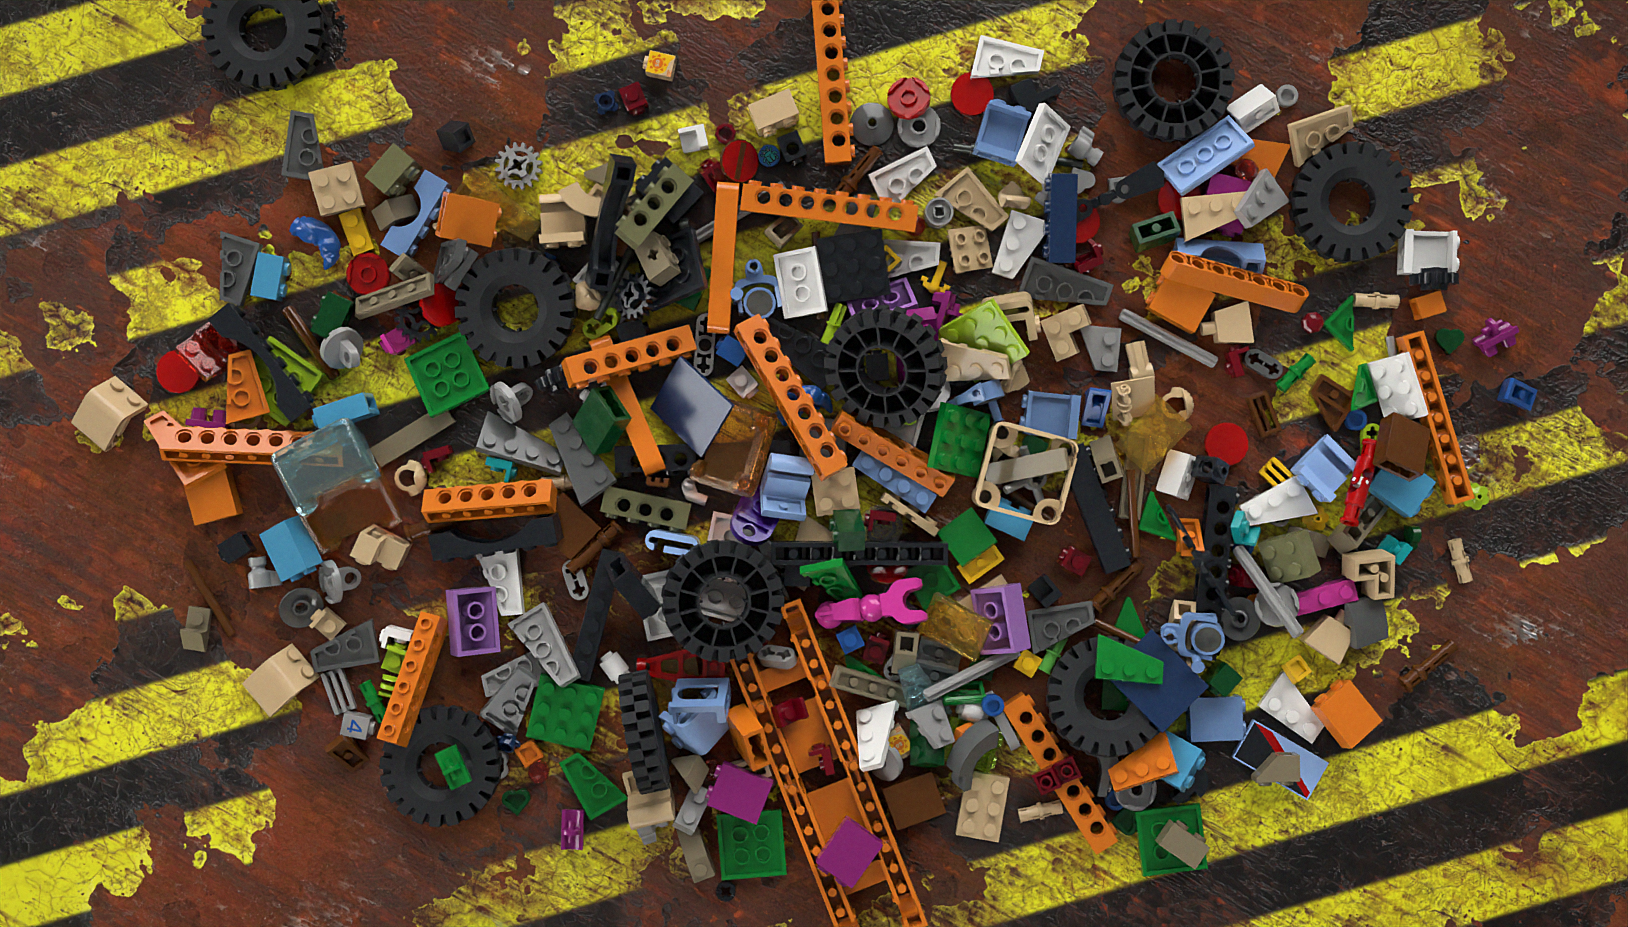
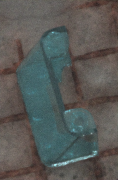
(323, 463)

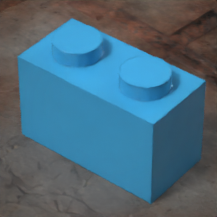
(270, 277)
(1007, 523)

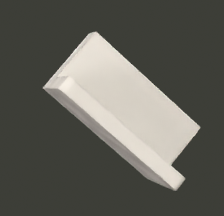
(1254, 108)
(1176, 475)

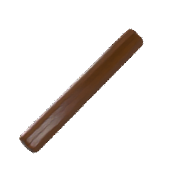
(308, 340)

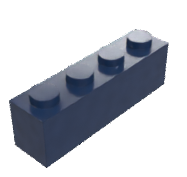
(1061, 217)

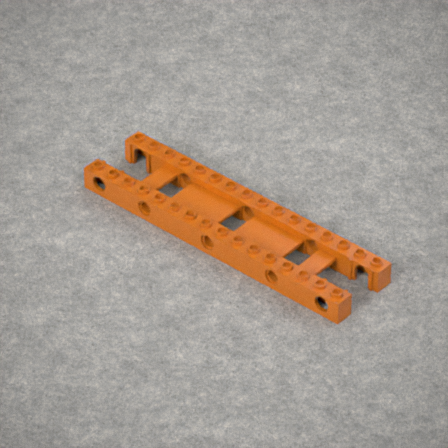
(823, 810)

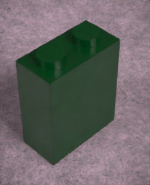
(601, 420)

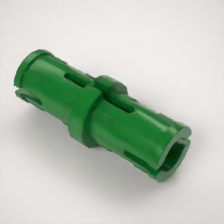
(1295, 372)
(373, 700)

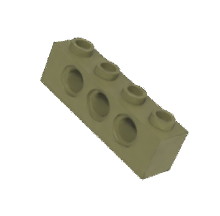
(678, 183)
(613, 496)

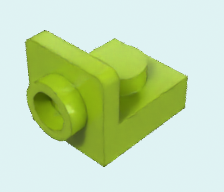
(394, 657)

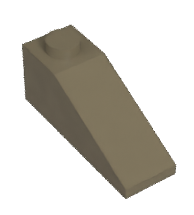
(1347, 538)
(696, 855)

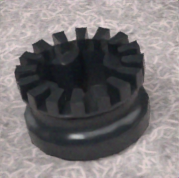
(725, 884)

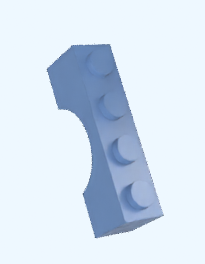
(406, 238)
(1237, 254)
(895, 481)

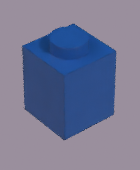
(730, 350)
(849, 638)

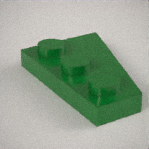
(834, 577)
(1125, 664)
(592, 788)

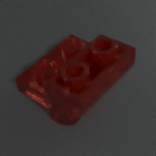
(207, 352)

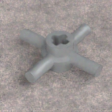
(1031, 483)

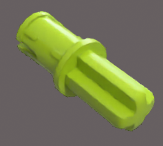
(834, 322)

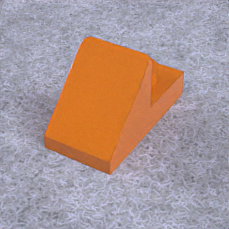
(1193, 528)

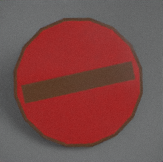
(739, 161)
(886, 573)

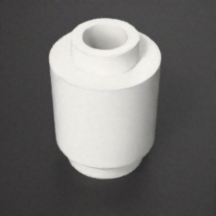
(613, 665)
(971, 712)

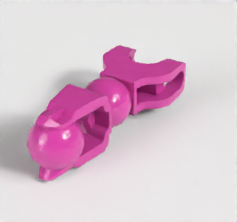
(874, 607)

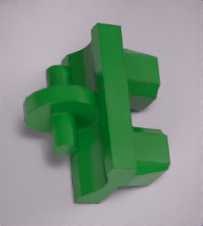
(453, 767)

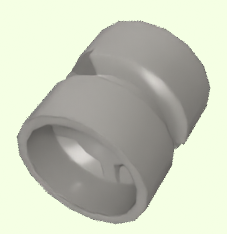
(938, 213)

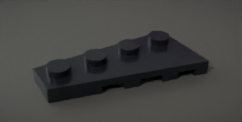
(802, 350)

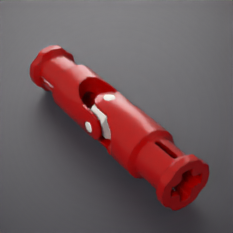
(1359, 485)

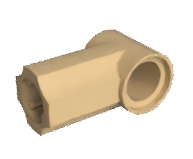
(1138, 361)

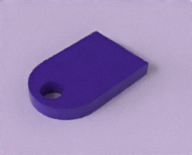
(748, 516)

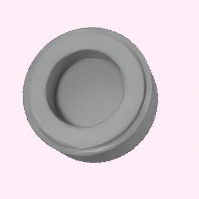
(1286, 95)

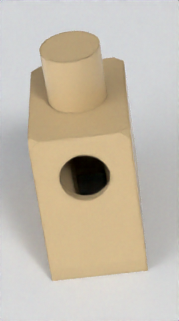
(1230, 325)
(1329, 637)

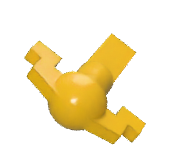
(934, 285)

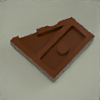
(1331, 400)

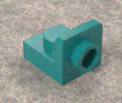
(499, 465)
(1242, 531)
(1397, 548)

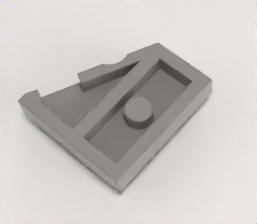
(1102, 346)
(933, 723)

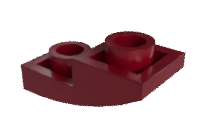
(1056, 774)

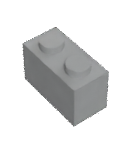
(691, 811)

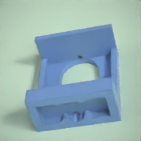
(718, 705)

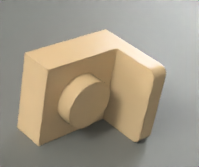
(327, 622)

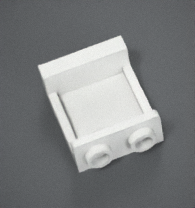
(1427, 250)

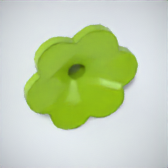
(1483, 499)

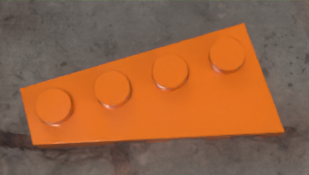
(188, 472)

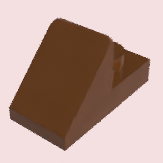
(347, 752)

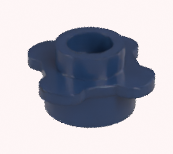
(606, 96)
(508, 742)

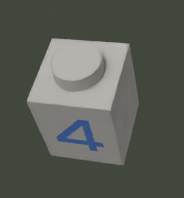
(358, 725)

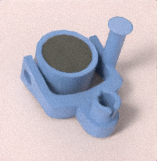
(759, 299)
(981, 394)
(1205, 637)

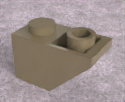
(1106, 459)
(904, 649)
(1278, 767)

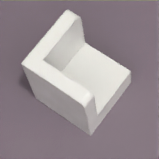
(693, 138)

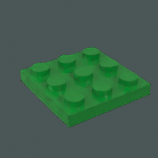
(447, 374)
(959, 440)
(566, 713)
(1150, 822)
(751, 848)

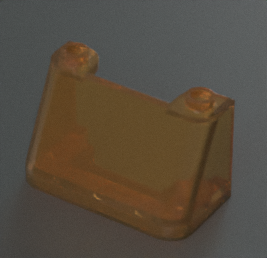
(738, 451)
(351, 510)

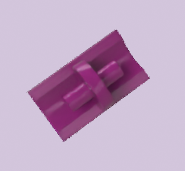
(948, 308)
(1493, 334)
(199, 415)
(572, 829)

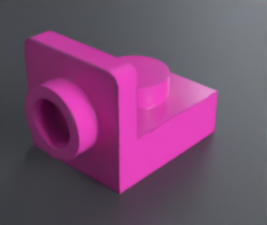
(394, 342)

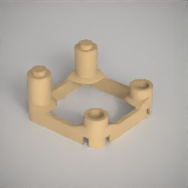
(988, 495)

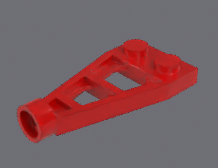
(711, 668)

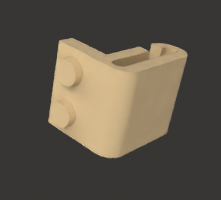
(561, 224)
(1019, 307)
(107, 412)
(280, 679)
(647, 808)

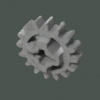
(526, 161)

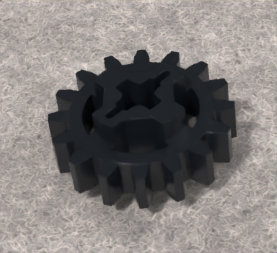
(1433, 279)
(635, 297)
(409, 316)
(554, 380)

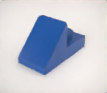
(1517, 393)
(1095, 407)

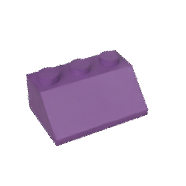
(901, 296)
(1005, 608)
(473, 621)

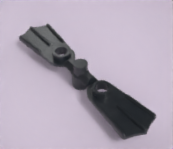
(1139, 182)
(1201, 560)

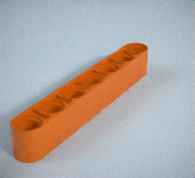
(723, 257)
(1234, 282)
(637, 428)

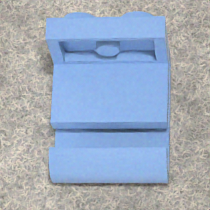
(1323, 468)
(785, 487)
(670, 535)
(696, 730)

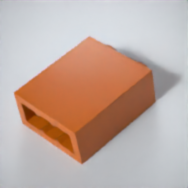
(468, 219)
(1179, 303)
(214, 498)
(1345, 713)
(749, 737)

